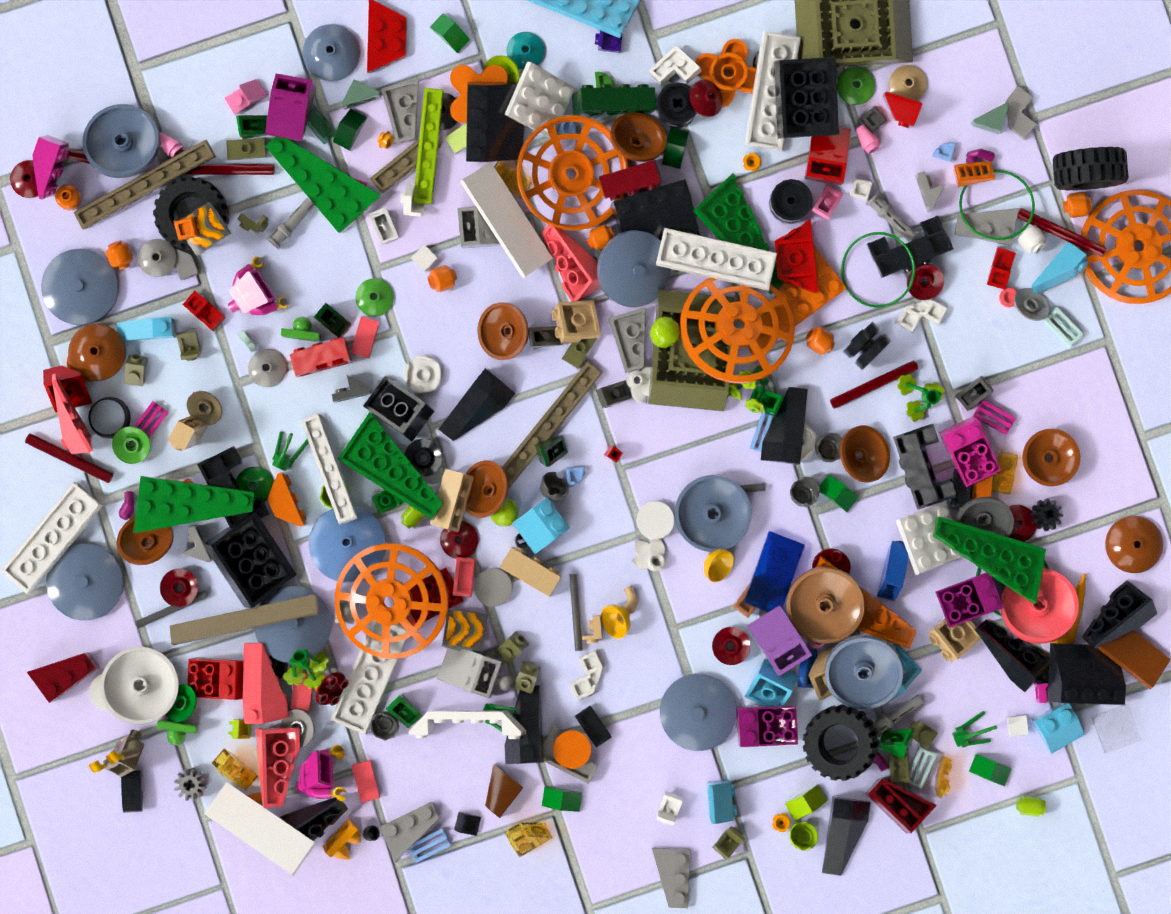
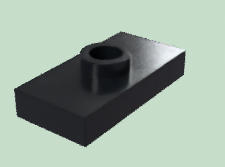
(963, 492)
(593, 726)

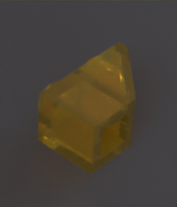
(234, 769)
(527, 836)

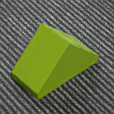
(806, 802)

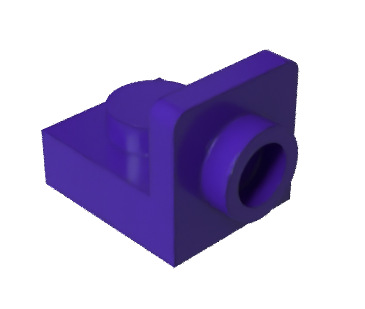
(608, 42)

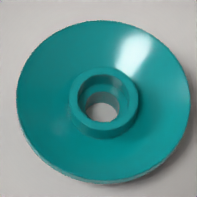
(528, 39)

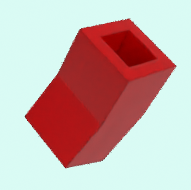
(610, 450)

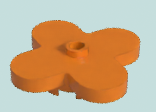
(732, 60)
(461, 75)

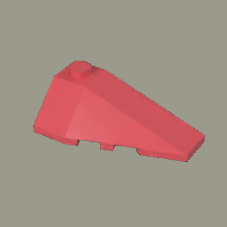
(573, 262)
(73, 430)
(261, 689)
(276, 759)

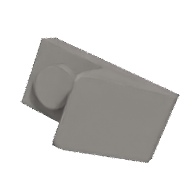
(928, 195)
(199, 551)

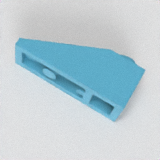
(1063, 267)
(147, 329)

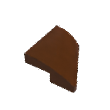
(501, 791)

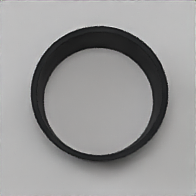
(126, 412)

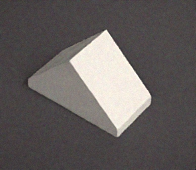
(383, 225)

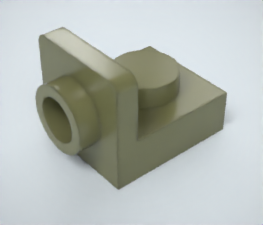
(922, 733)

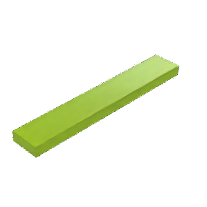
(428, 146)

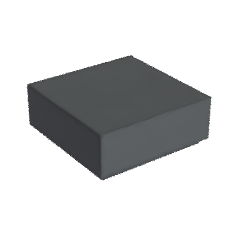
(873, 119)

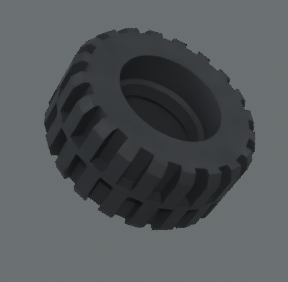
(1090, 168)
(174, 195)
(823, 760)

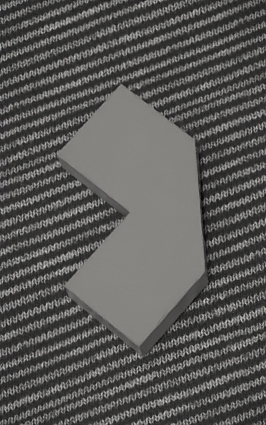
(1017, 121)
(184, 265)

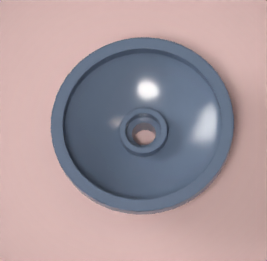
(332, 65)

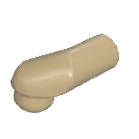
(632, 601)

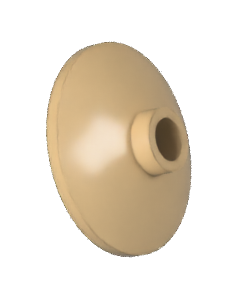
(908, 72)

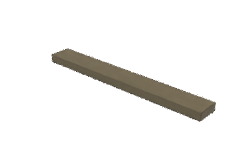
(144, 184)
(551, 420)
(244, 619)

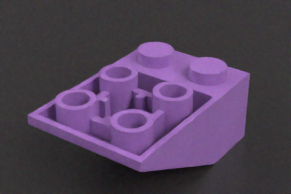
(779, 640)

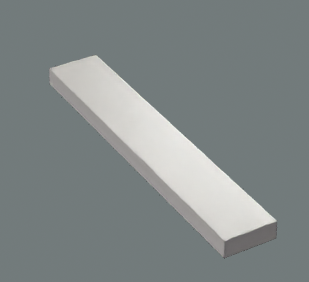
(329, 469)

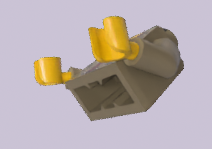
(123, 757)

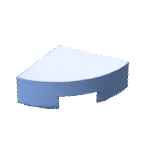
(567, 127)
(945, 151)
(574, 475)

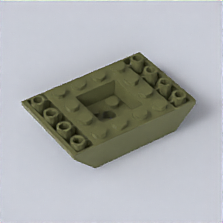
(879, 40)
(674, 376)

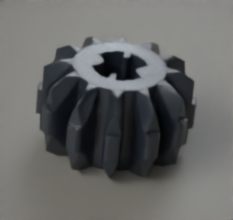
(1053, 513)

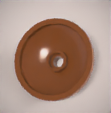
(638, 130)
(494, 333)
(110, 352)
(871, 450)
(1064, 455)
(487, 478)
(134, 545)
(1121, 549)

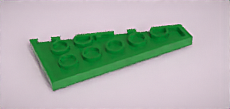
(330, 189)
(732, 220)
(382, 462)
(175, 503)
(1004, 558)

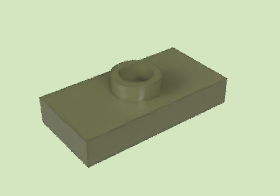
(246, 149)
(578, 351)
(899, 769)

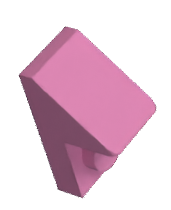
(245, 96)
(827, 202)

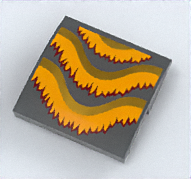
(210, 228)
(464, 630)

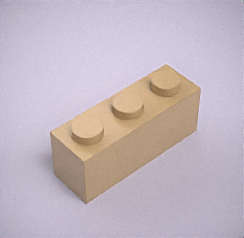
(187, 433)
(454, 495)
(530, 571)

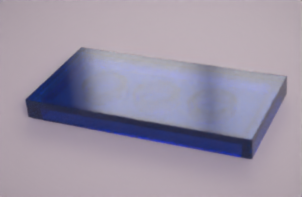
(773, 572)

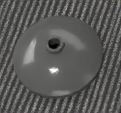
(997, 519)

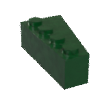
(614, 100)

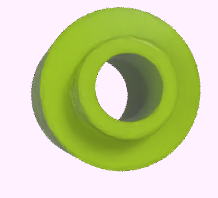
(411, 518)
(1031, 806)

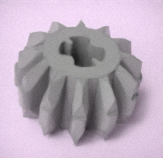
(186, 777)

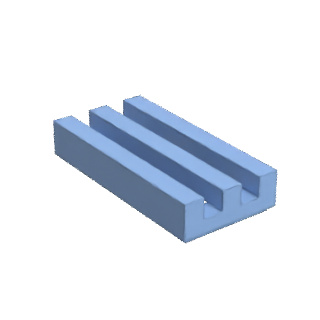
(770, 417)
(444, 838)

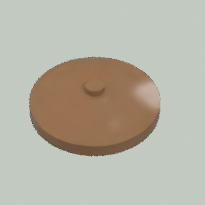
(825, 604)

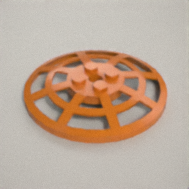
(557, 172)
(1125, 249)
(733, 336)
(399, 593)

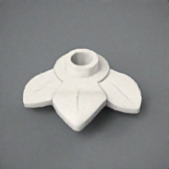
(641, 389)
(647, 552)

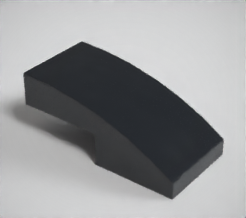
(131, 792)

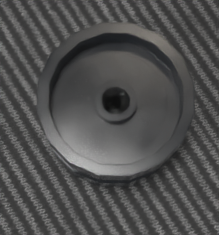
(665, 108)
(795, 191)
(867, 345)

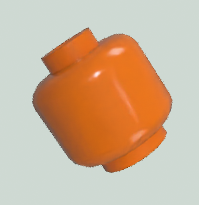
(72, 202)
(1077, 204)
(600, 237)
(119, 254)
(442, 278)
(820, 340)

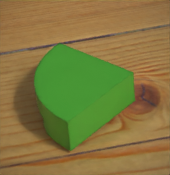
(603, 79)

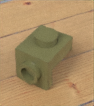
(248, 224)
(188, 345)
(135, 370)
(512, 647)
(527, 677)
(728, 842)

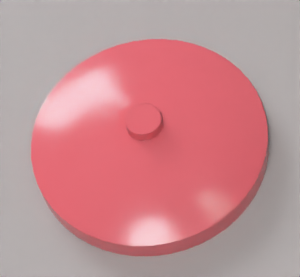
(1049, 617)

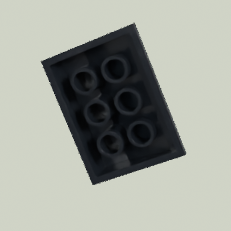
(806, 97)
(489, 132)
(657, 209)
(250, 560)
(1084, 676)

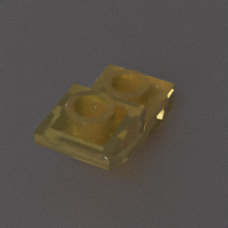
(509, 177)
(1004, 479)
(941, 783)

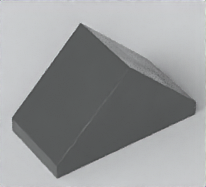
(974, 392)

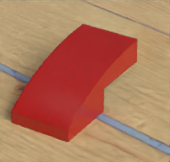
(1001, 268)
(204, 311)

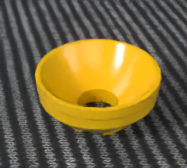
(720, 567)
(612, 622)

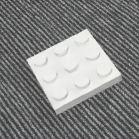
(539, 98)
(917, 534)

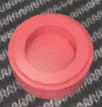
(1006, 297)

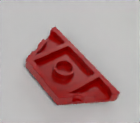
(385, 36)
(797, 258)

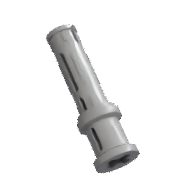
(284, 230)
(908, 233)
(888, 720)

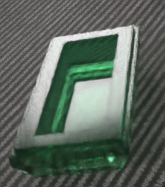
(320, 125)

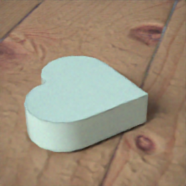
(246, 340)

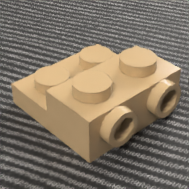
(576, 321)
(954, 640)

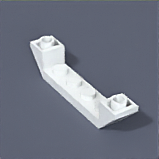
(510, 725)

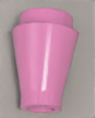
(868, 140)
(170, 146)

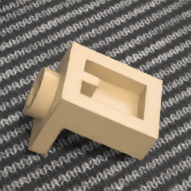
(595, 626)

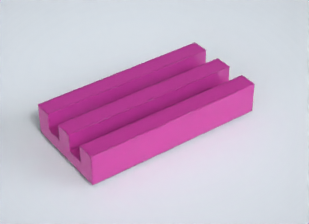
(152, 417)
(1008, 424)

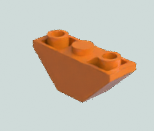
(285, 502)

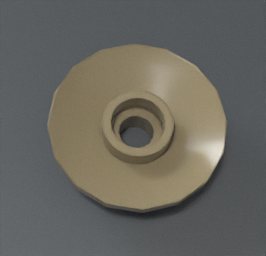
(204, 407)

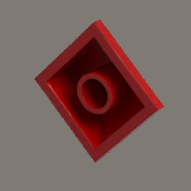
(902, 109)
(72, 383)

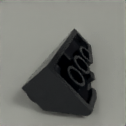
(478, 404)
(785, 434)
(1123, 613)
(1019, 661)
(529, 746)
(316, 818)
(845, 828)

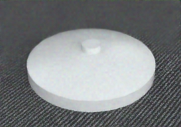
(139, 685)

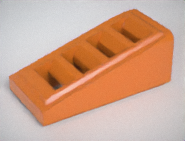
(969, 180)

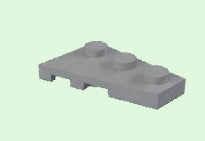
(402, 109)
(990, 223)
(629, 338)
(582, 773)
(408, 829)
(674, 874)

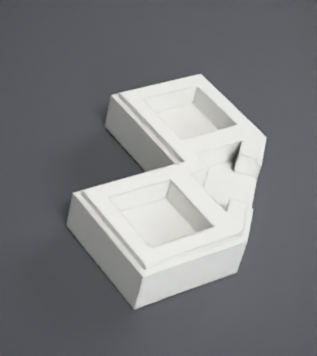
(928, 309)
(593, 669)

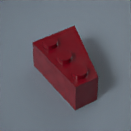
(630, 180)
(62, 676)
(900, 805)

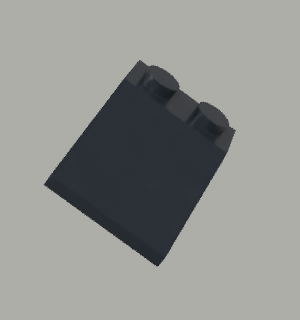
(398, 408)

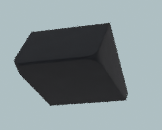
(467, 823)

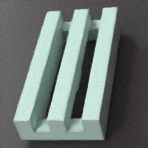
(1052, 315)
(927, 771)

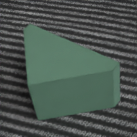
(359, 94)
(992, 120)

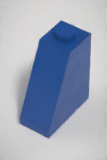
(893, 571)

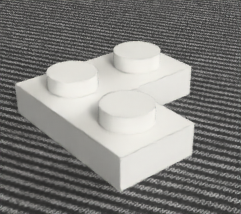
(675, 62)

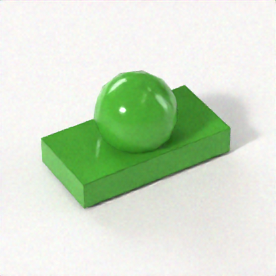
(302, 328)
(176, 730)

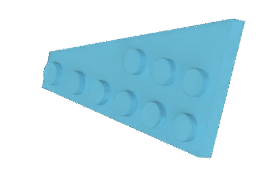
(605, 15)

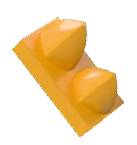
(336, 845)

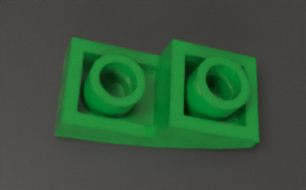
(385, 501)

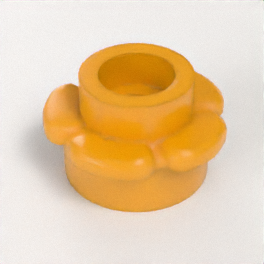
(385, 140)
(751, 157)
(776, 822)

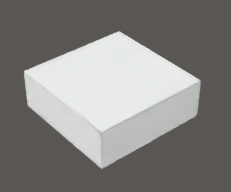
(861, 189)
(424, 258)
(1017, 725)

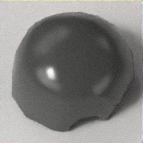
(828, 447)
(554, 487)
(805, 491)
(384, 725)

